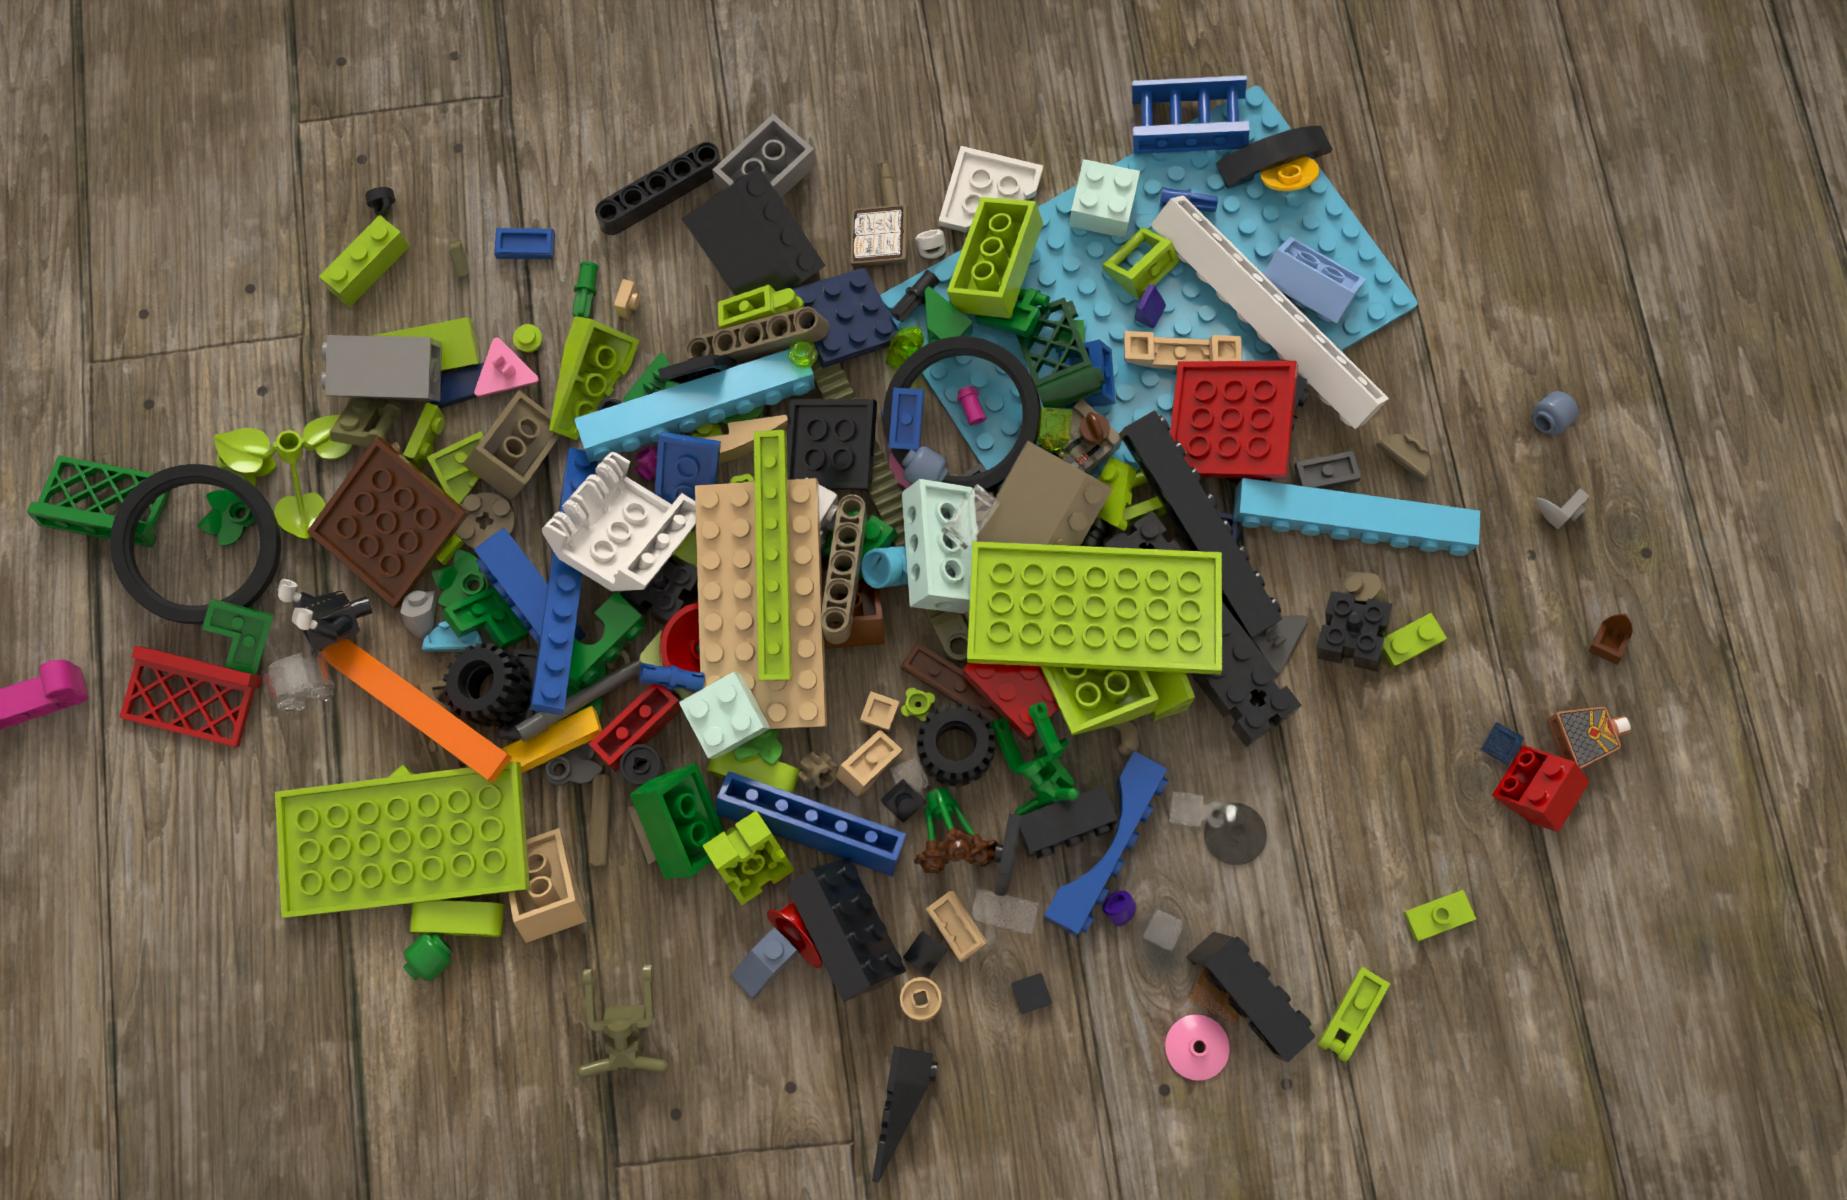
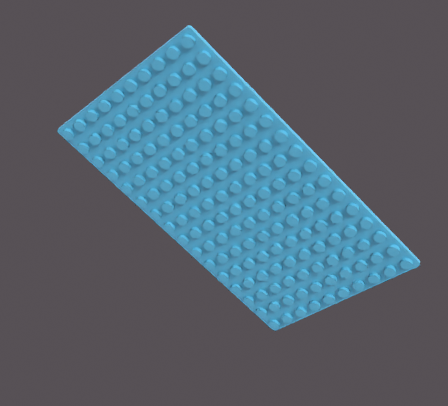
(1070, 266)

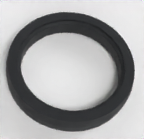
(987, 350)
(159, 483)

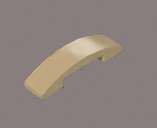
(1164, 353)

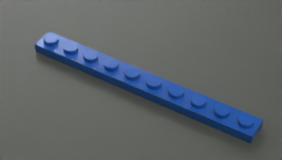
(560, 608)

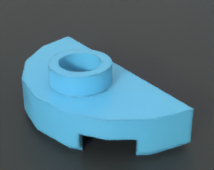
(445, 640)

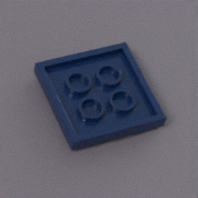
(854, 314)

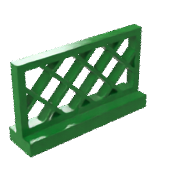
(89, 521)

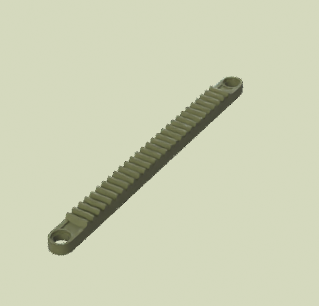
(888, 504)

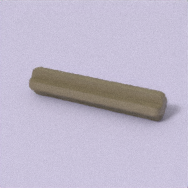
(600, 820)

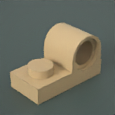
(866, 764)

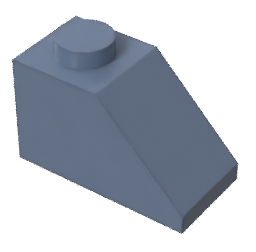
(764, 962)

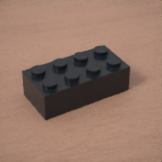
(846, 928)

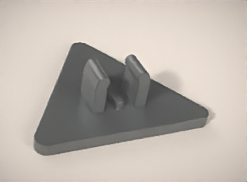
(1279, 640)

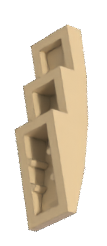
(741, 436)

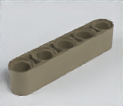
(770, 335)
(844, 582)

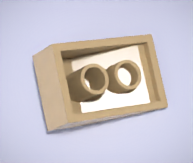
(553, 895)

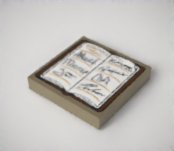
(879, 235)

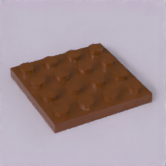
(387, 522)

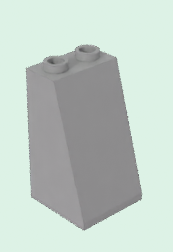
(382, 367)

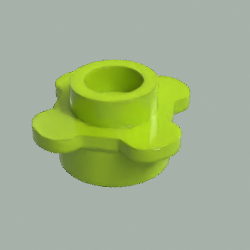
(913, 696)

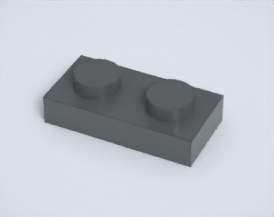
(1328, 470)

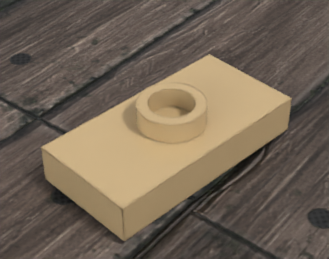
(956, 926)

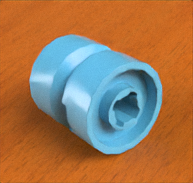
(885, 567)

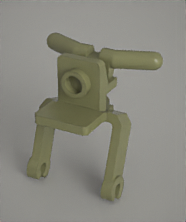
(622, 1029)

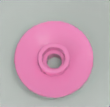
(1181, 1052)

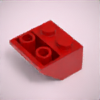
(1541, 787)

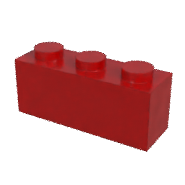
(636, 724)

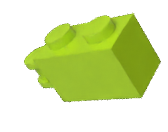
(756, 305)

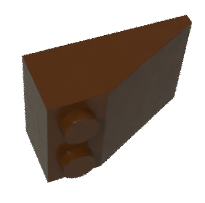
(867, 617)

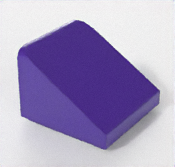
(1150, 307)

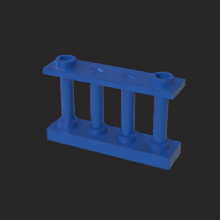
(1190, 137)

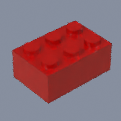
(1012, 691)

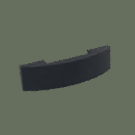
(1272, 152)

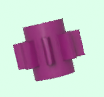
(647, 462)

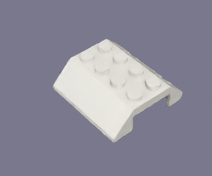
(618, 528)

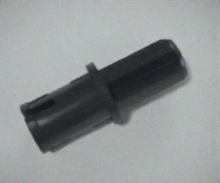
(914, 296)

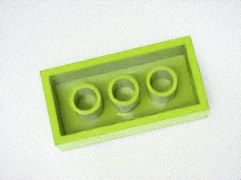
(995, 257)

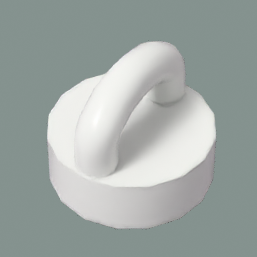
(930, 240)

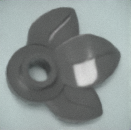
(577, 764)

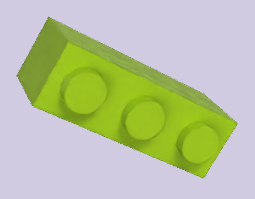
(364, 261)

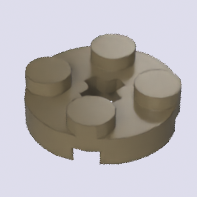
(485, 505)

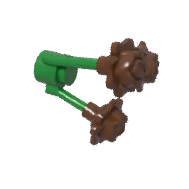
(956, 843)

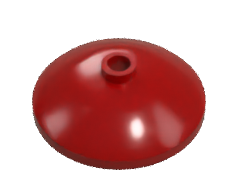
(680, 640)

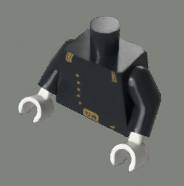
(324, 617)

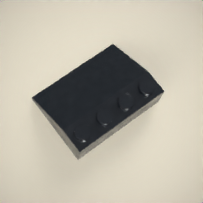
(753, 237)

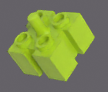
(748, 857)

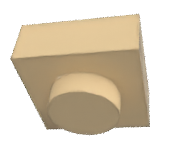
(627, 299)
(879, 711)

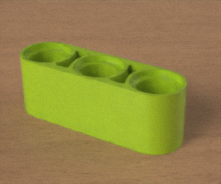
(778, 776)
(457, 918)

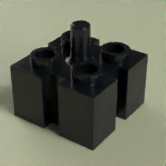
(666, 591)
(1354, 630)

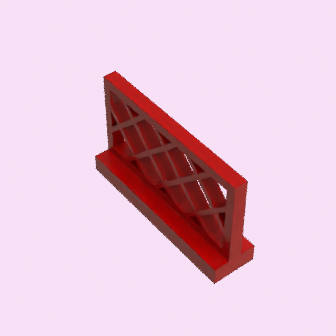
(194, 669)

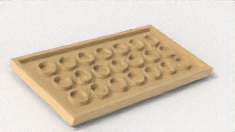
(730, 599)

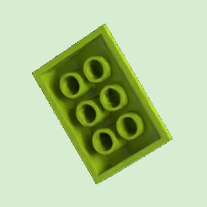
(1100, 696)

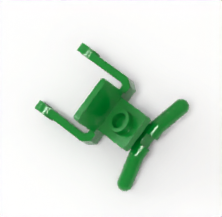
(1044, 771)

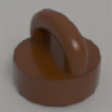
(1094, 428)

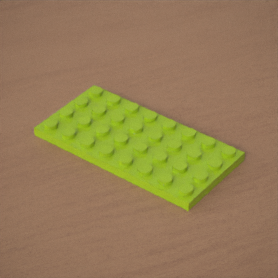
(1095, 607)
(400, 841)

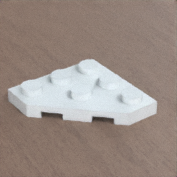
(985, 175)

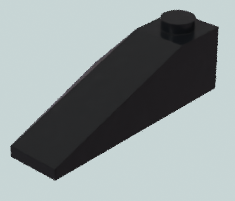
(905, 1089)

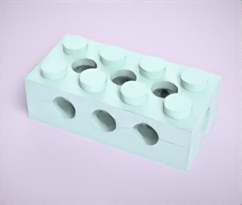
(935, 563)

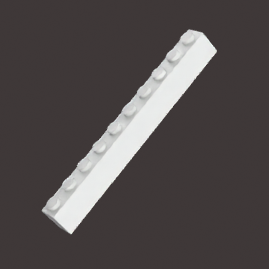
(1269, 312)

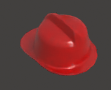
(792, 927)

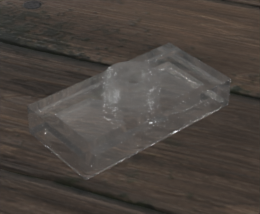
(1005, 912)

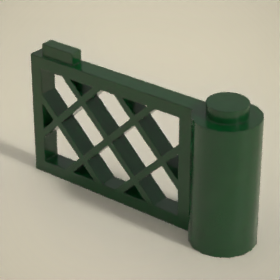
(1067, 382)

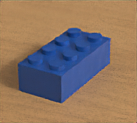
(516, 580)

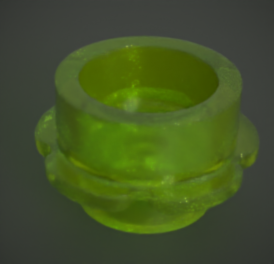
(803, 360)

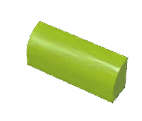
(457, 338)

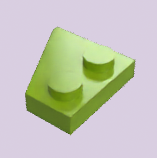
(1120, 478)

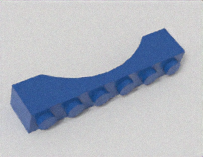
(1075, 900)

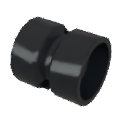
(641, 764)

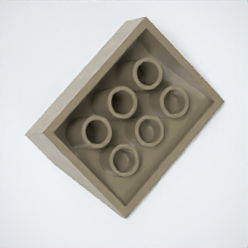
(1044, 502)

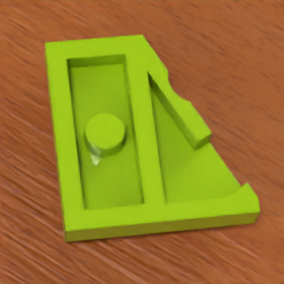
(448, 467)

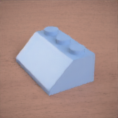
(1313, 280)

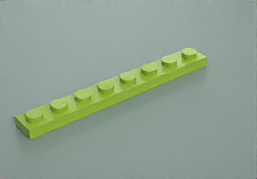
(772, 555)

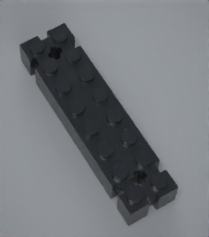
(1244, 667)

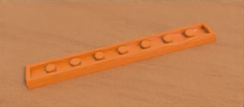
(417, 708)

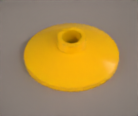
(1291, 175)

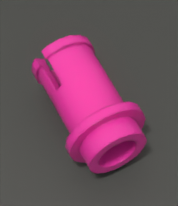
(969, 399)

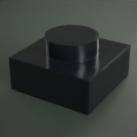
(903, 800)

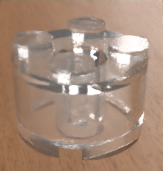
(297, 681)

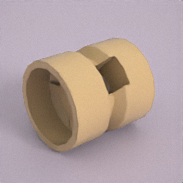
(920, 999)

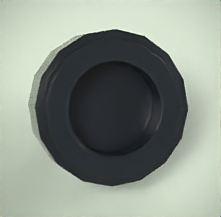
(379, 198)

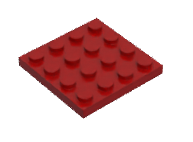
(1235, 417)

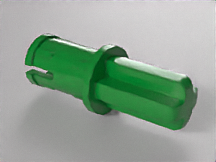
(585, 289)

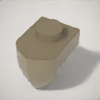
(1364, 587)

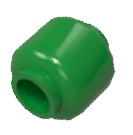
(427, 957)

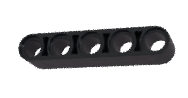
(652, 200)

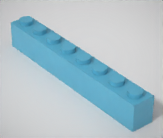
(692, 404)
(1356, 516)

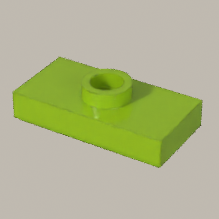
(1439, 915)

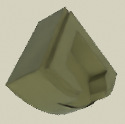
(458, 258)

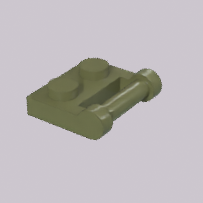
(358, 418)

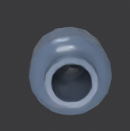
(1555, 413)
(924, 465)

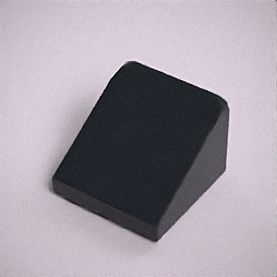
(925, 953)

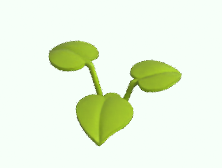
(247, 447)

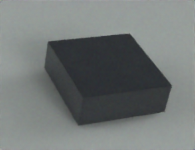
(1031, 993)

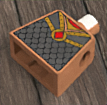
(1587, 734)

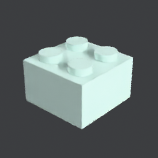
(1104, 198)
(724, 715)

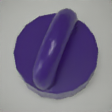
(1119, 907)

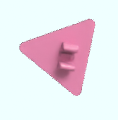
(503, 371)

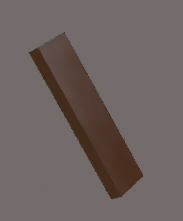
(946, 679)

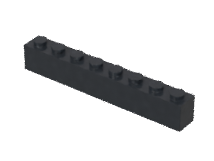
(1198, 521)

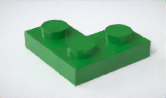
(487, 611)
(246, 627)

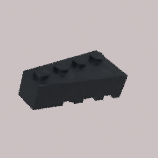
(1253, 994)

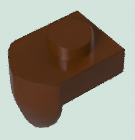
(1612, 638)

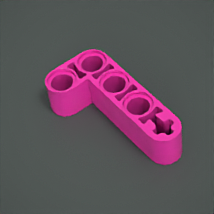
(57, 687)

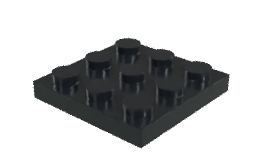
(832, 442)

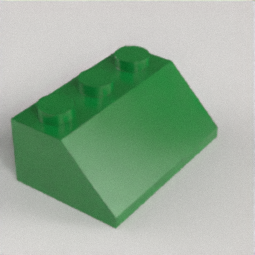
(678, 820)

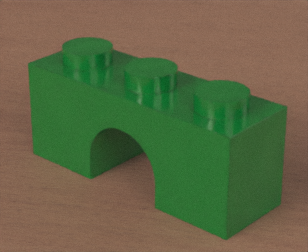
(621, 624)

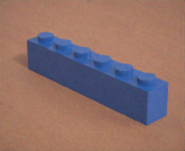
(812, 823)

